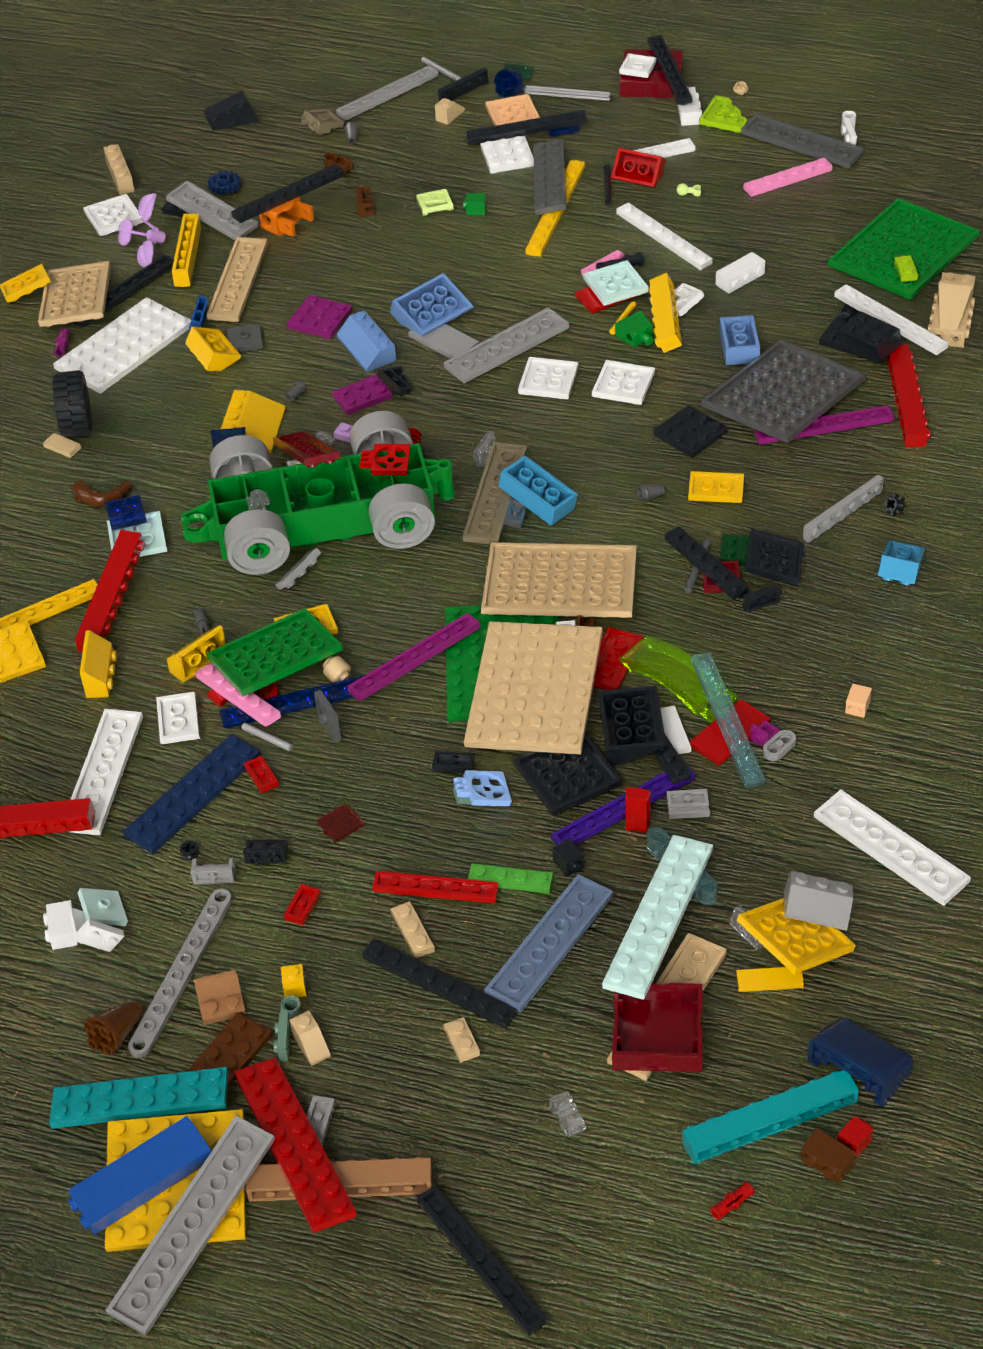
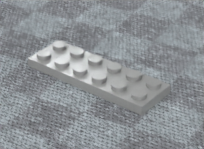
(210, 210)

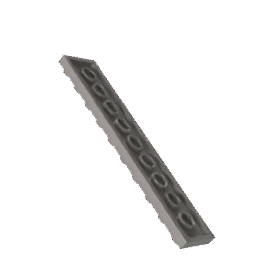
(190, 1226)

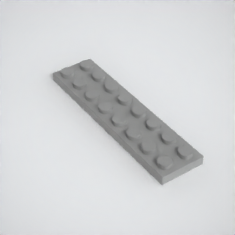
(506, 345)

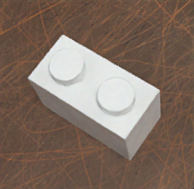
(59, 925)

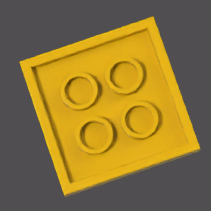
(18, 651)

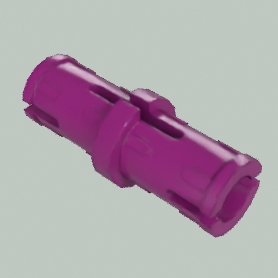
(62, 342)

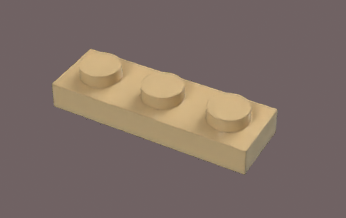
(412, 930)

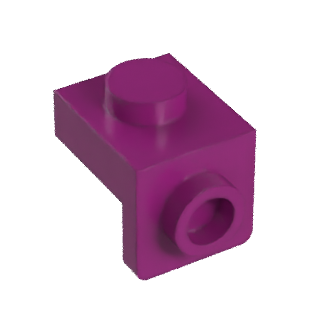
(762, 733)

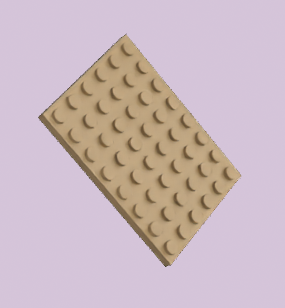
(560, 580)
(534, 688)

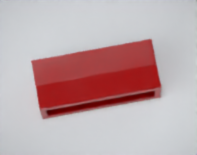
(637, 809)

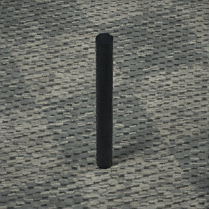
(607, 183)

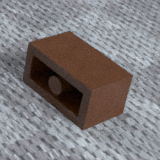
(828, 1156)

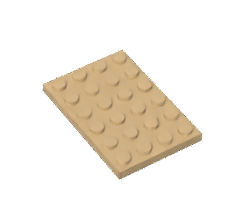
(75, 294)

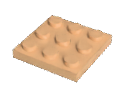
(511, 109)

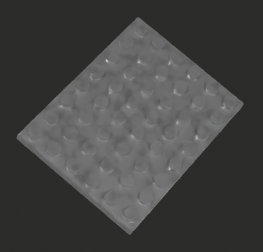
(783, 390)

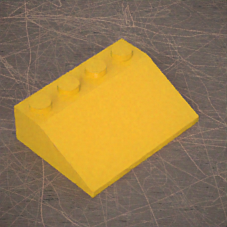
(257, 414)

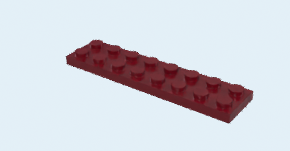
(306, 448)

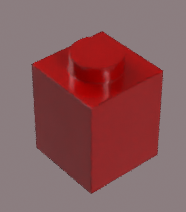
(856, 1135)

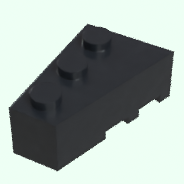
(230, 112)

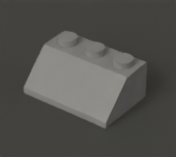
(818, 900)

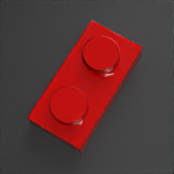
(261, 774)
(302, 904)

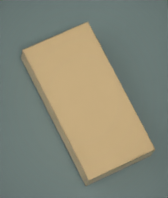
(62, 445)

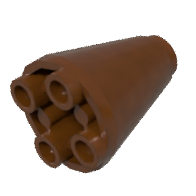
(112, 1027)

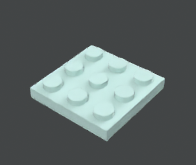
(615, 282)
(151, 532)

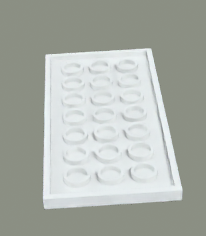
(124, 344)

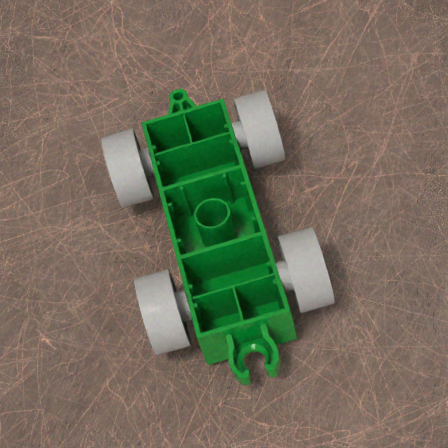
(317, 501)

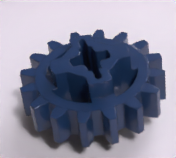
(224, 182)

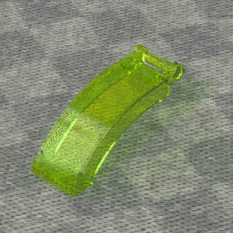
(671, 669)

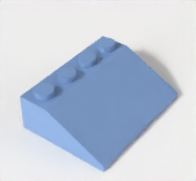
(430, 305)

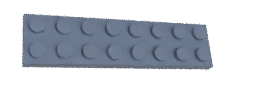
(549, 942)

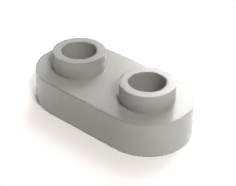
(776, 748)

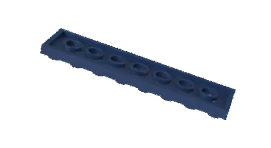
(191, 794)

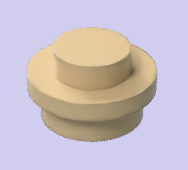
(740, 88)

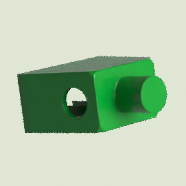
(635, 330)

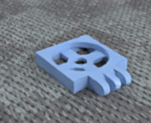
(466, 790)

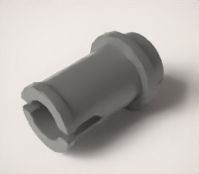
(297, 389)

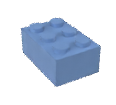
(739, 339)

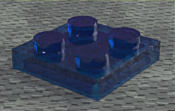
(125, 512)

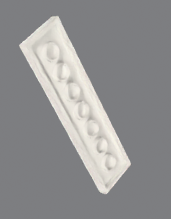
(106, 763)
(892, 847)

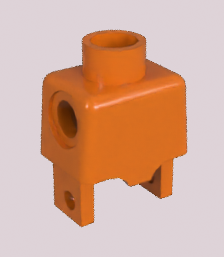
(284, 217)

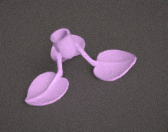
(154, 236)

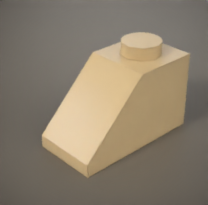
(447, 111)
(309, 1038)

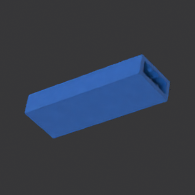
(139, 1175)

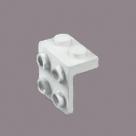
(94, 933)

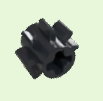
(894, 504)

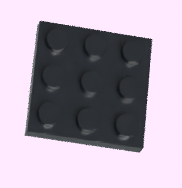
(690, 431)
(774, 557)

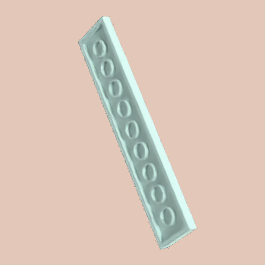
(657, 917)

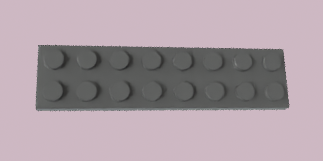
(802, 141)
(549, 176)

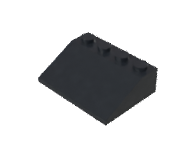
(631, 723)

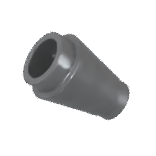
(351, 131)
(649, 491)

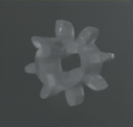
(258, 500)

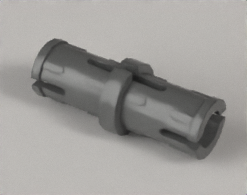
(202, 622)

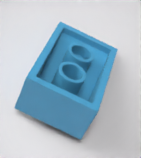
(901, 562)

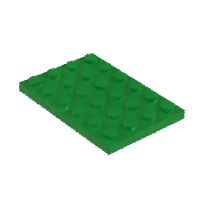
(274, 652)

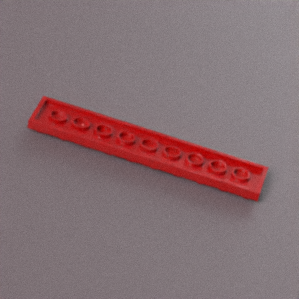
(295, 1145)

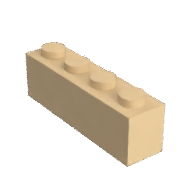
(118, 169)

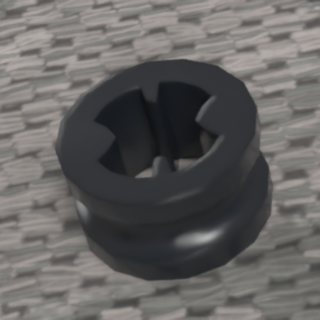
(185, 846)

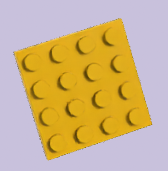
(792, 941)

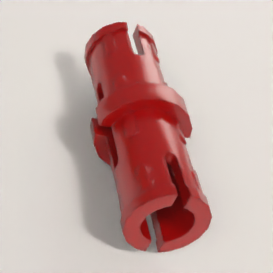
(732, 1201)

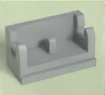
(213, 872)

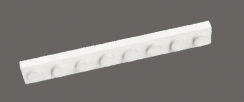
(664, 236)
(907, 328)

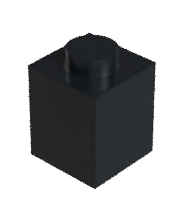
(568, 857)

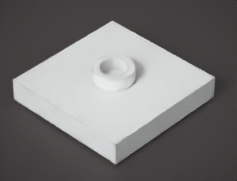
(637, 65)

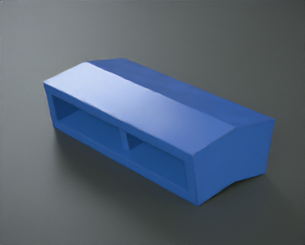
(199, 314)

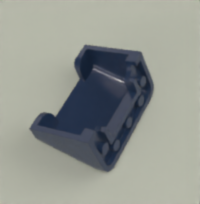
(862, 1056)

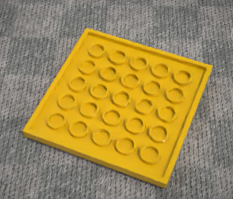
(142, 1224)

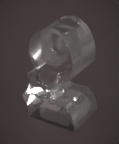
(568, 1114)

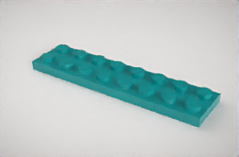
(139, 1097)

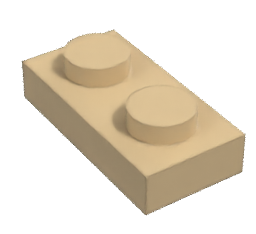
(461, 1039)

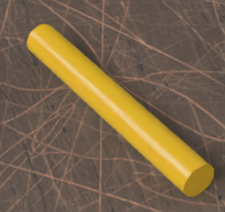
(626, 313)

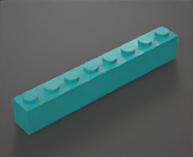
(769, 1116)

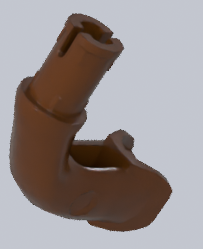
(87, 495)

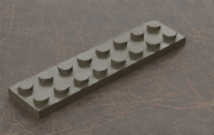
(491, 502)

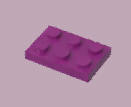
(361, 394)

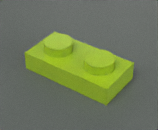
(906, 268)

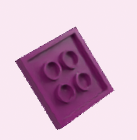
(319, 316)

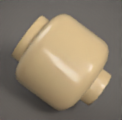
(336, 669)

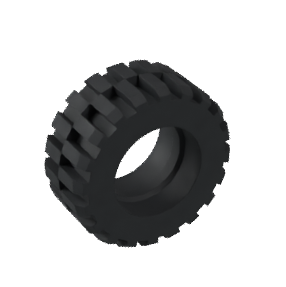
(72, 403)

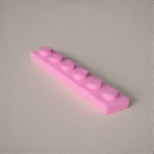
(787, 177)
(250, 704)

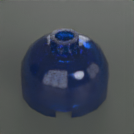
(508, 83)

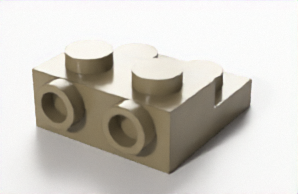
(321, 120)

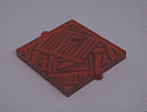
(340, 823)

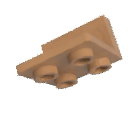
(219, 997)

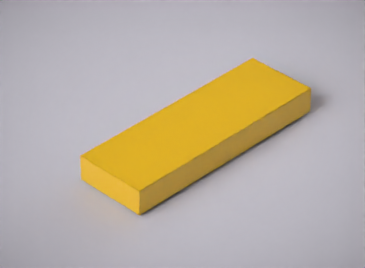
(768, 979)

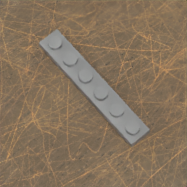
(843, 508)

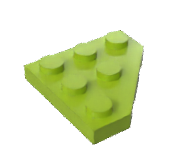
(723, 115)

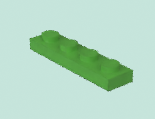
(513, 877)

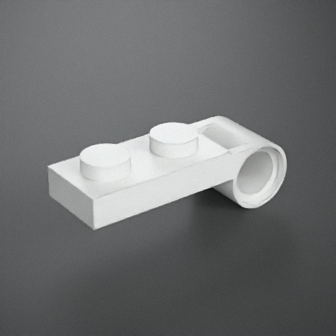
(848, 127)

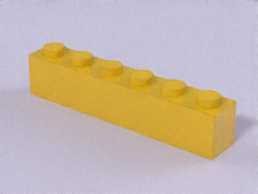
(186, 250)
(665, 313)

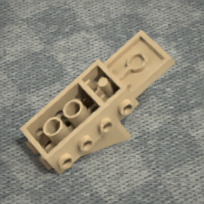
(953, 308)

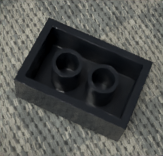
(870, 337)

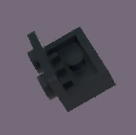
(266, 851)

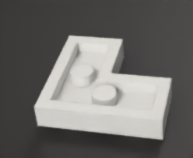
(687, 298)

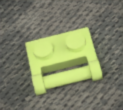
(434, 198)

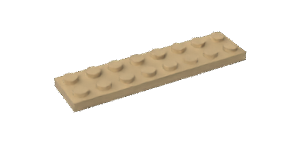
(237, 279)
(692, 963)

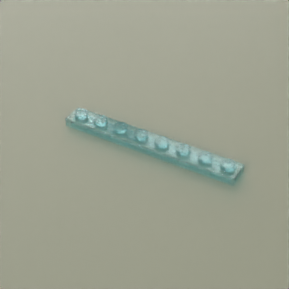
(728, 720)

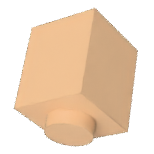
(858, 700)

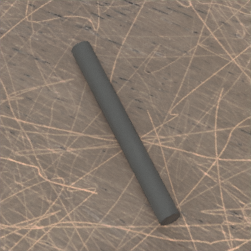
(694, 574)

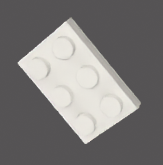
(177, 718)

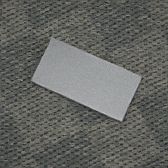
(445, 340)

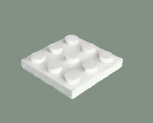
(507, 154)
(110, 213)
(548, 378)
(623, 382)

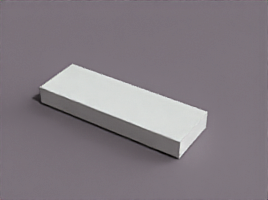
(674, 730)

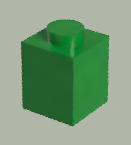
(475, 204)

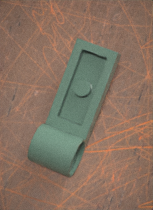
(289, 1009)

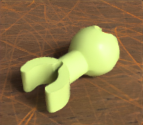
(683, 189)

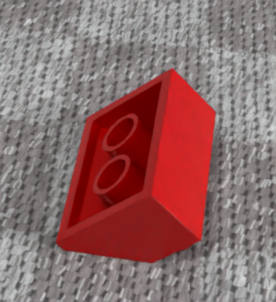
(638, 167)

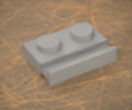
(688, 803)

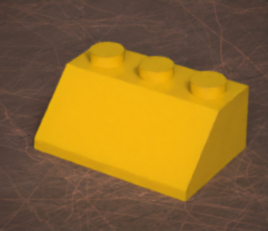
(212, 348)
(193, 656)
(97, 666)

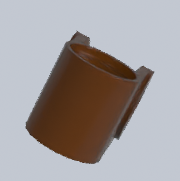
(344, 163)

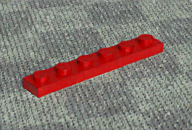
(435, 887)

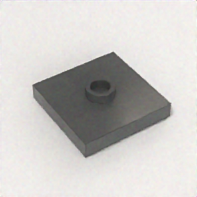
(245, 337)
(327, 716)

